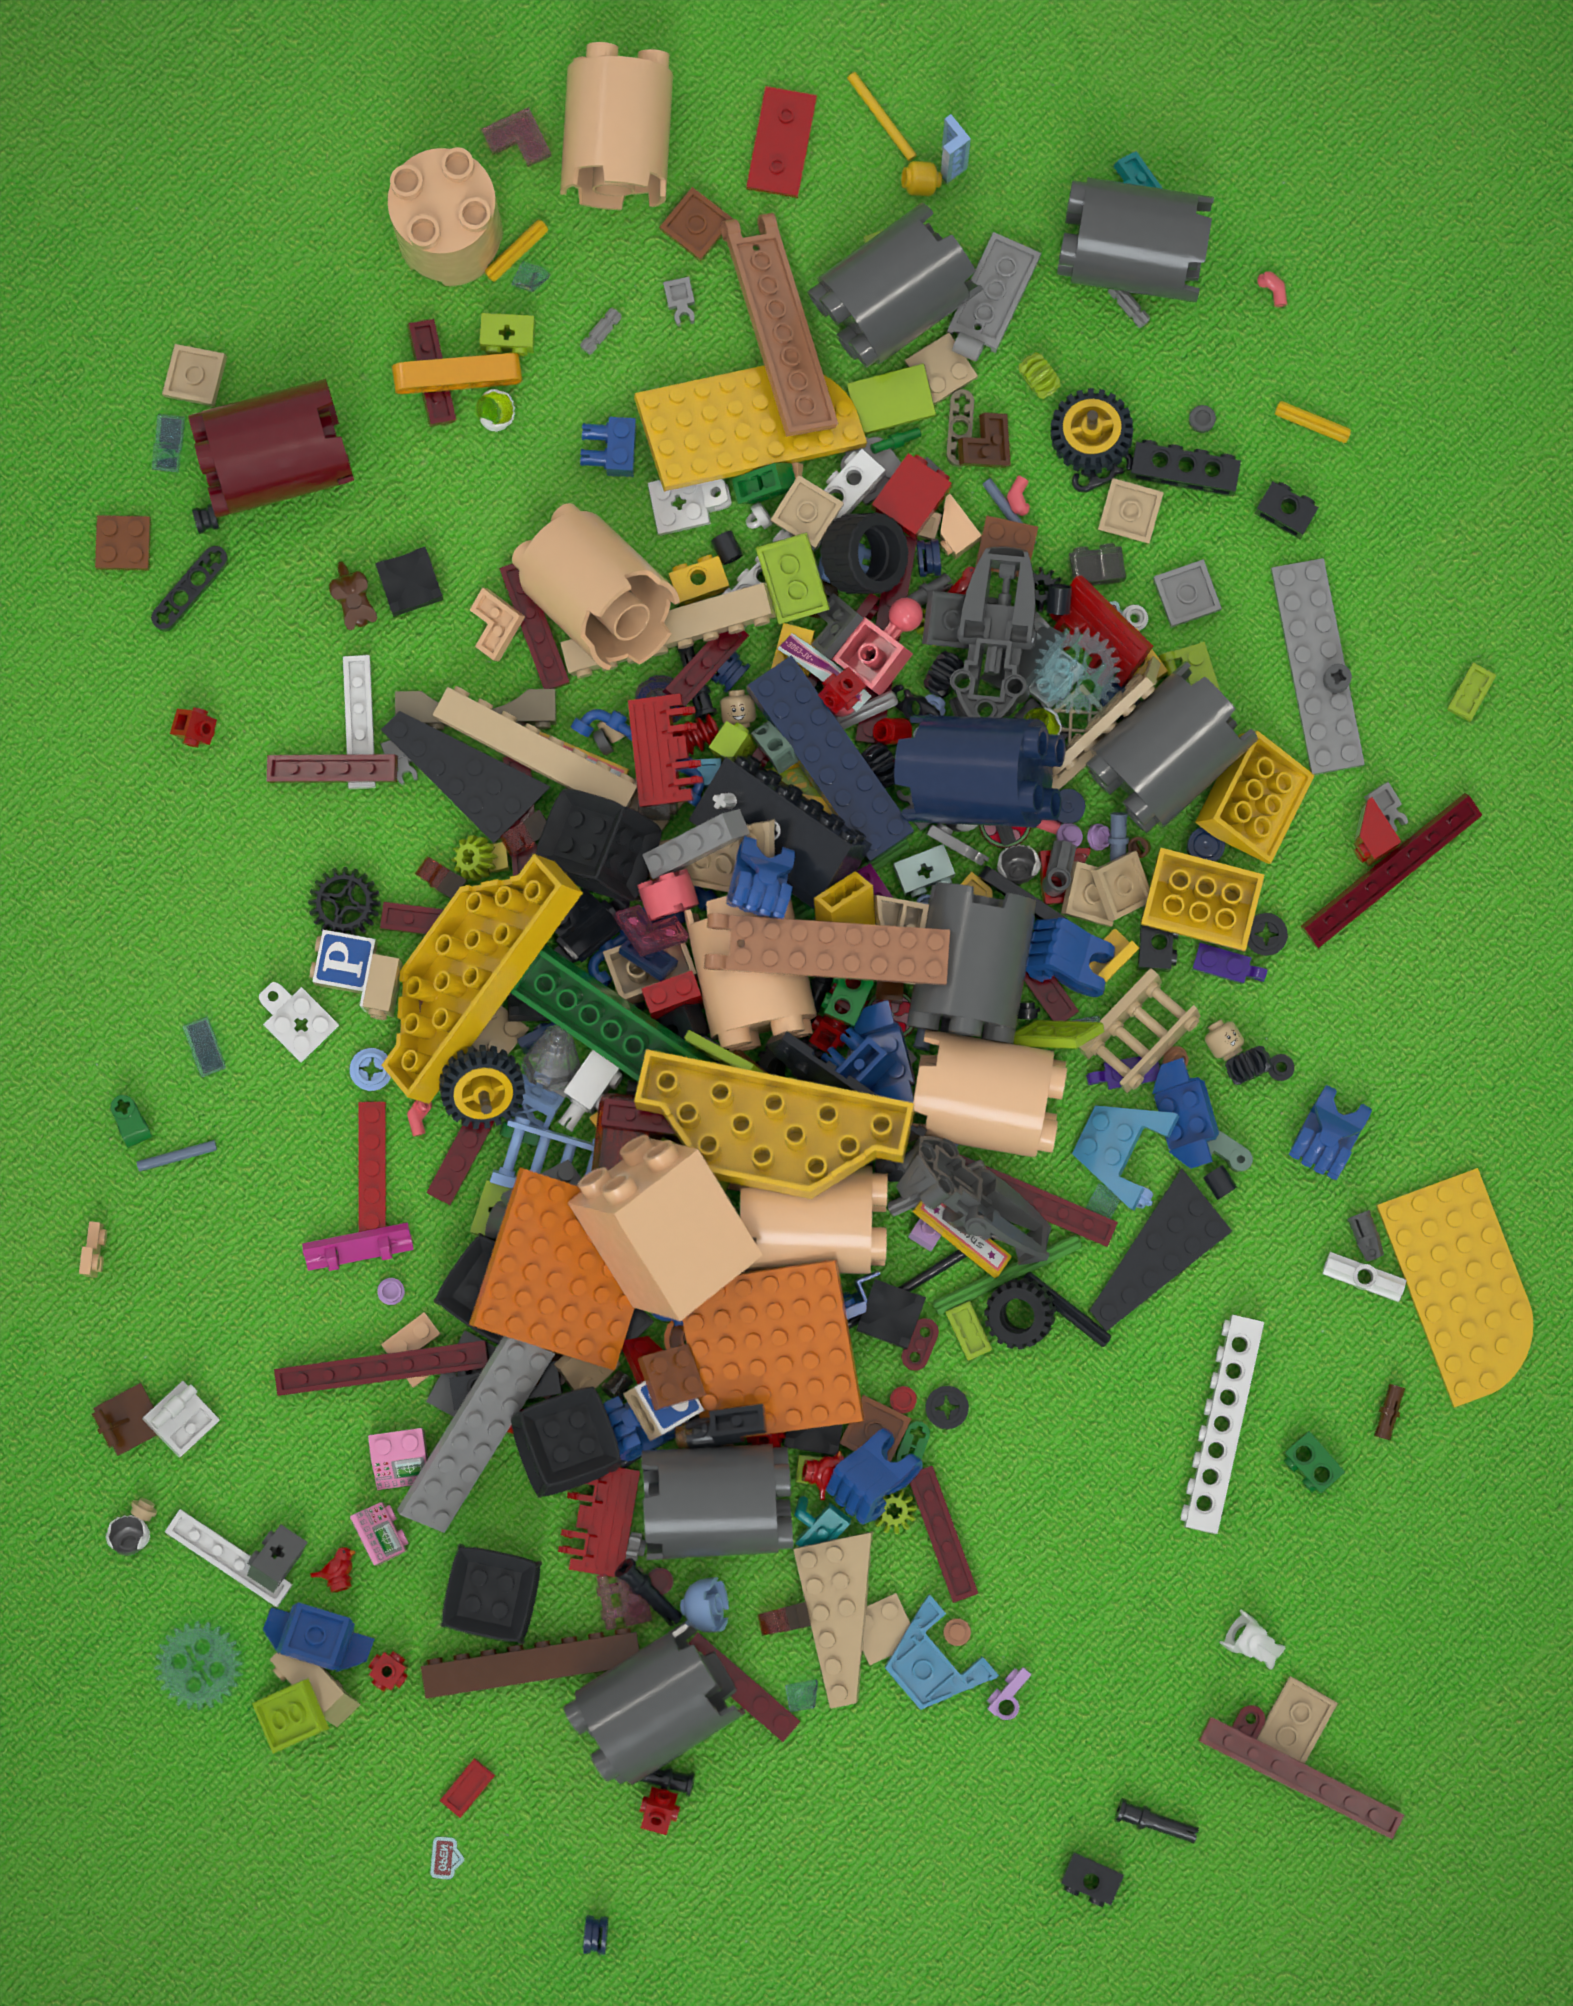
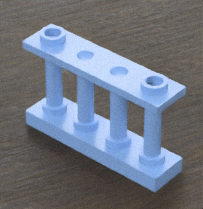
(506, 1174)

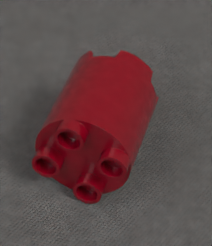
(270, 448)

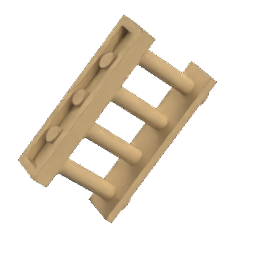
(1132, 1006)

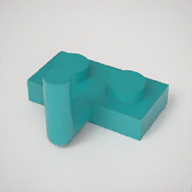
(1134, 171)
(825, 1527)

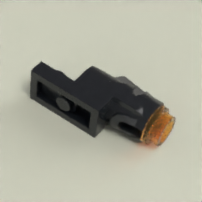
(722, 1427)

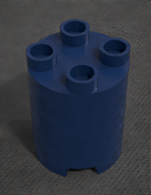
(980, 771)

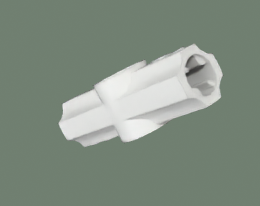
(1347, 1271)

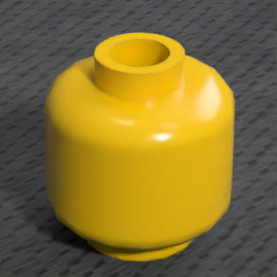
(921, 178)

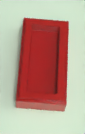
(467, 1788)

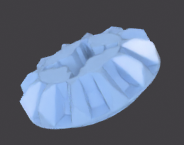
(360, 1077)

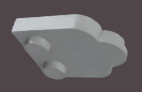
(886, 459)
(943, 834)

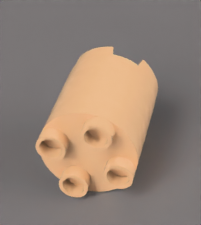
(617, 126)
(445, 215)
(596, 587)
(746, 1002)
(989, 1093)
(819, 1229)

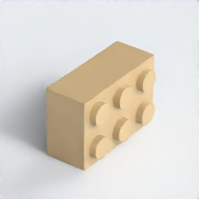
(630, 978)

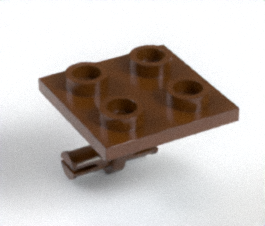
(122, 1419)

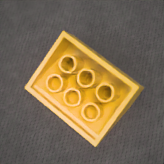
(1256, 800)
(1202, 899)

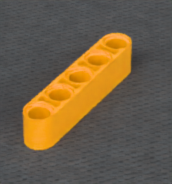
(457, 373)

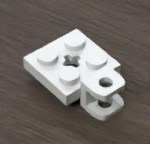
(695, 512)
(289, 1008)

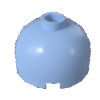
(705, 1604)

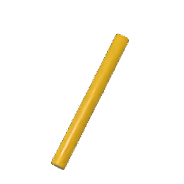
(881, 116)

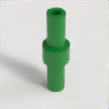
(895, 440)

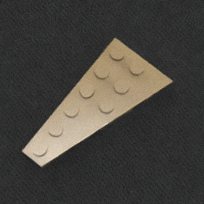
(1106, 718)
(717, 868)
(836, 1601)

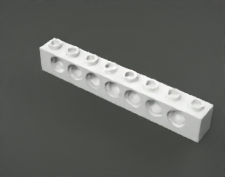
(837, 483)
(1250, 1332)

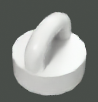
(762, 516)

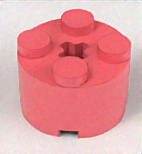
(668, 894)

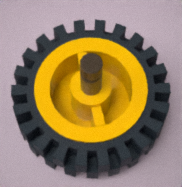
(1091, 431)
(481, 1086)

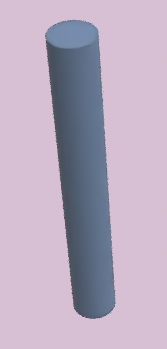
(1001, 501)
(177, 1155)

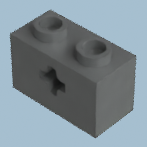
(271, 1571)

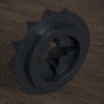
(1276, 926)
(955, 1398)

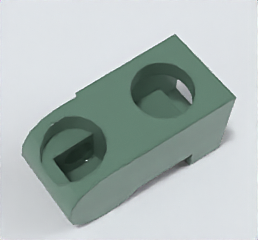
(774, 747)
(1233, 1153)

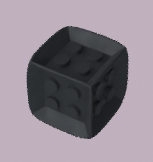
(599, 843)
(463, 1284)
(566, 1441)
(491, 1594)

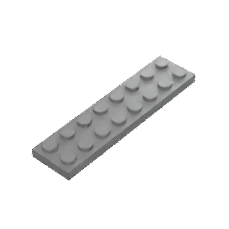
(1311, 649)
(474, 1433)

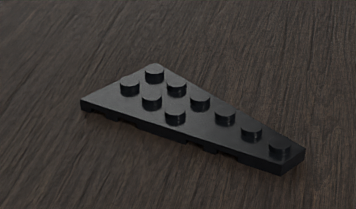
(478, 784)
(808, 1068)
(1169, 1242)

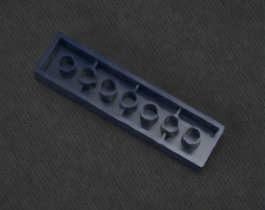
(829, 757)

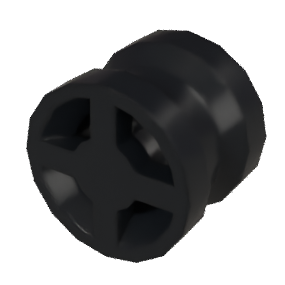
(205, 519)

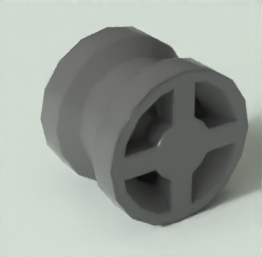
(1335, 683)

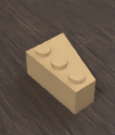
(900, 913)
(329, 1692)

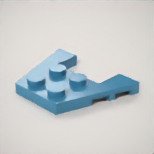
(1110, 1142)
(924, 1669)

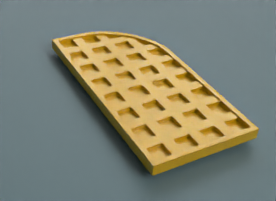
(733, 427)
(1461, 1283)

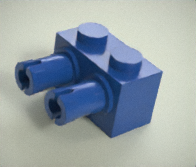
(620, 452)
(866, 1062)

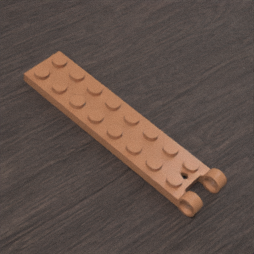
(780, 327)
(832, 949)

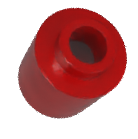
(890, 730)

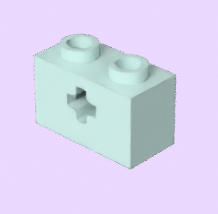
(909, 868)

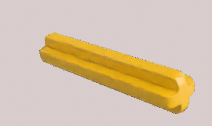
(516, 250)
(1313, 422)

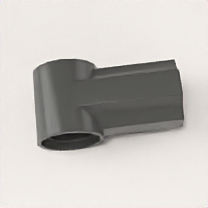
(1059, 866)

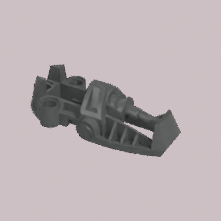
(997, 631)
(974, 1199)

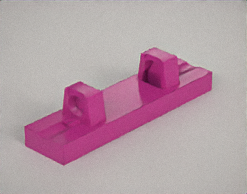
(358, 1247)

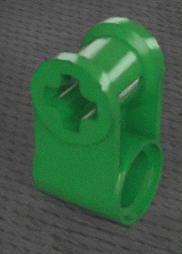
(130, 1125)

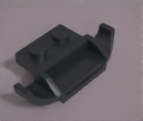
(587, 926)

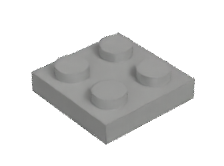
(1187, 593)

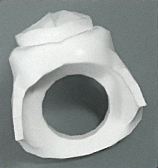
(1253, 1641)

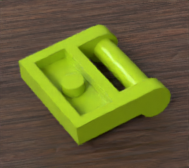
(1197, 657)

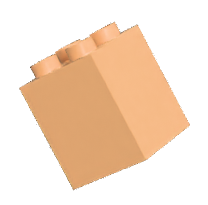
(664, 1227)

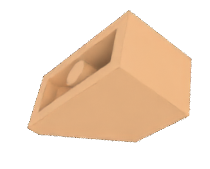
(957, 530)

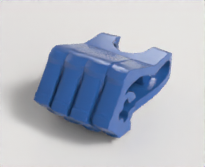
(760, 881)
(1065, 951)
(1328, 1135)
(629, 1432)
(868, 1476)

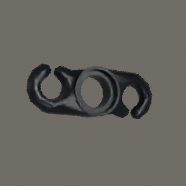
(1095, 481)
(906, 705)

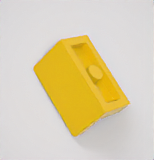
(1123, 952)

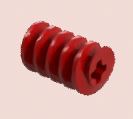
(705, 733)

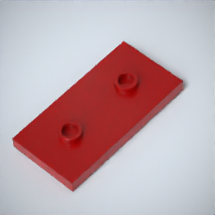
(781, 142)

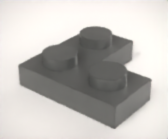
(841, 622)

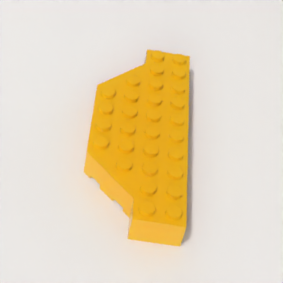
(470, 968)
(772, 1127)

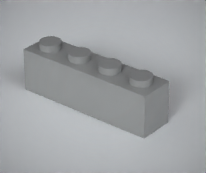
(696, 843)

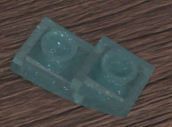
(168, 443)
(204, 1046)

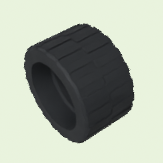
(887, 547)

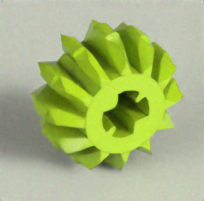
(1039, 375)
(474, 858)
(899, 1504)

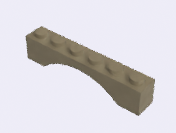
(532, 707)

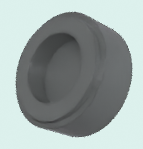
(1202, 419)
(603, 742)

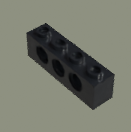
(1144, 469)
(549, 1384)

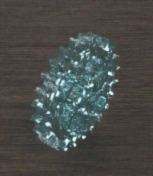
(1101, 676)
(178, 1679)

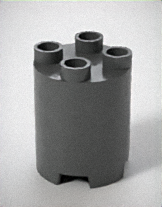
(1135, 238)
(895, 287)
(1169, 749)
(984, 964)
(716, 1501)
(653, 1706)

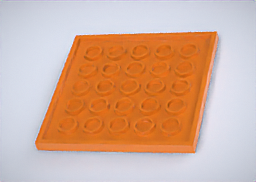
(550, 1279)
(778, 1344)

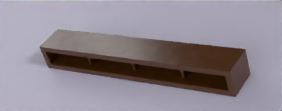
(527, 1665)

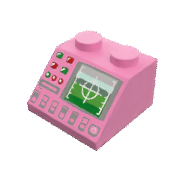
(397, 1457)
(379, 1533)

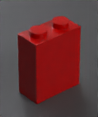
(912, 494)
(671, 994)

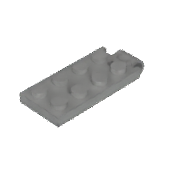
(1004, 278)

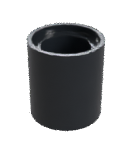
(727, 547)
(1059, 599)
(1220, 1182)

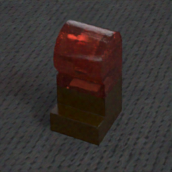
(524, 835)
(440, 878)
(784, 1619)

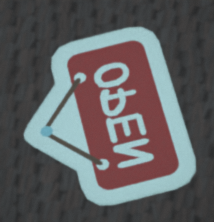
(445, 1858)

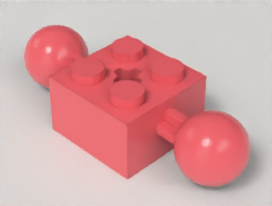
(890, 655)

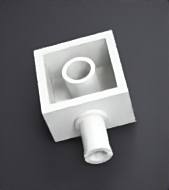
(588, 1086)

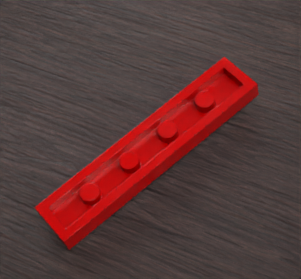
(372, 1165)

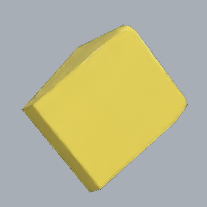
(501, 861)

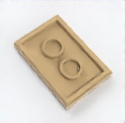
(1296, 1720)

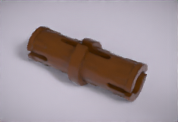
(1389, 1412)

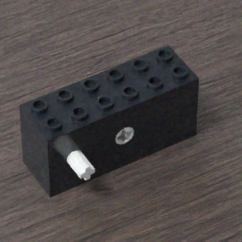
(821, 842)

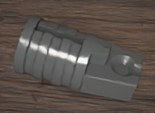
(1366, 1235)

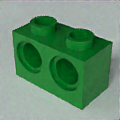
(764, 483)
(855, 998)
(1318, 1458)

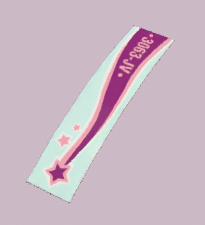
(816, 663)

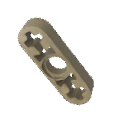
(954, 408)

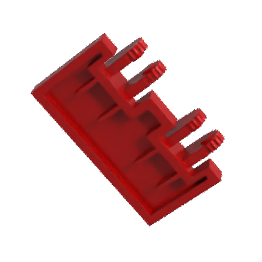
(1096, 613)
(658, 750)
(607, 1523)

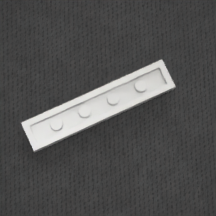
(358, 709)
(221, 1554)

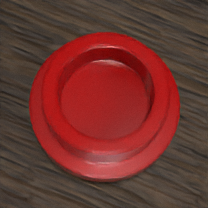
(903, 1399)

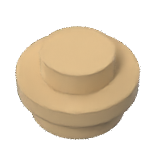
(143, 1509)

